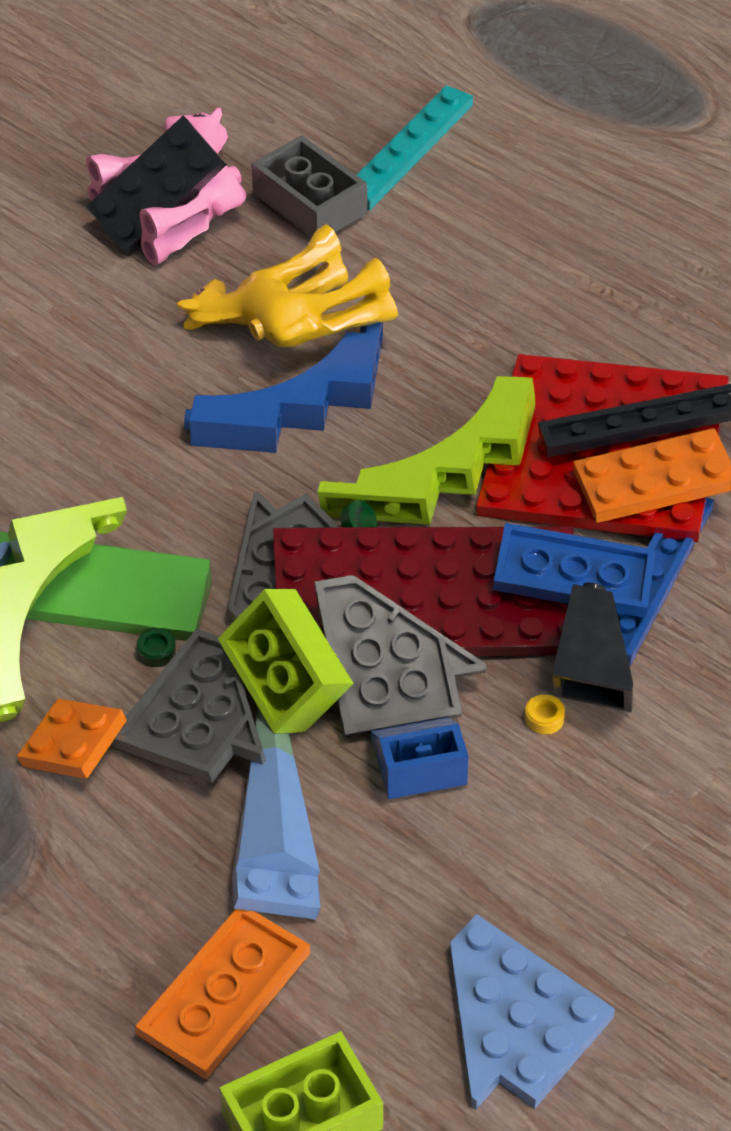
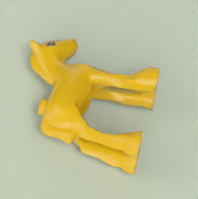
(295, 312)

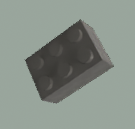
(309, 187)

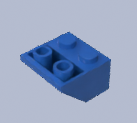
(421, 757)

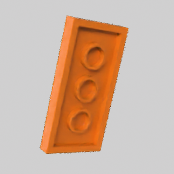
(654, 475)
(222, 991)

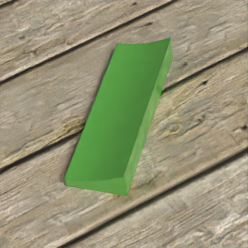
(127, 591)

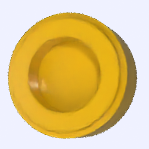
(544, 714)

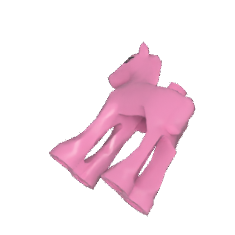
(159, 225)

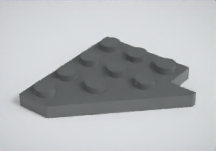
(256, 557)
(395, 660)
(193, 714)

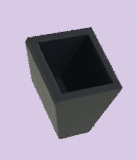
(592, 653)

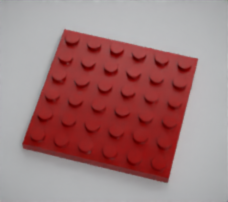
(547, 488)

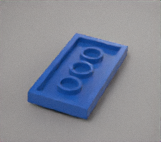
(550, 562)

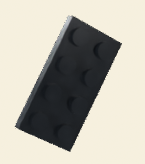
(160, 177)

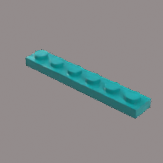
(413, 142)

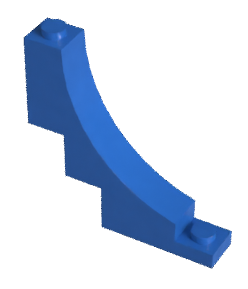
(255, 418)

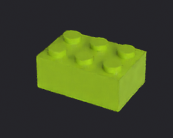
(285, 661)
(305, 1091)

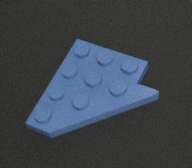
(518, 1015)

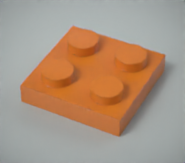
(72, 738)

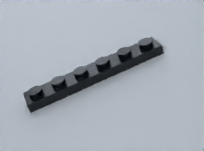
(636, 421)

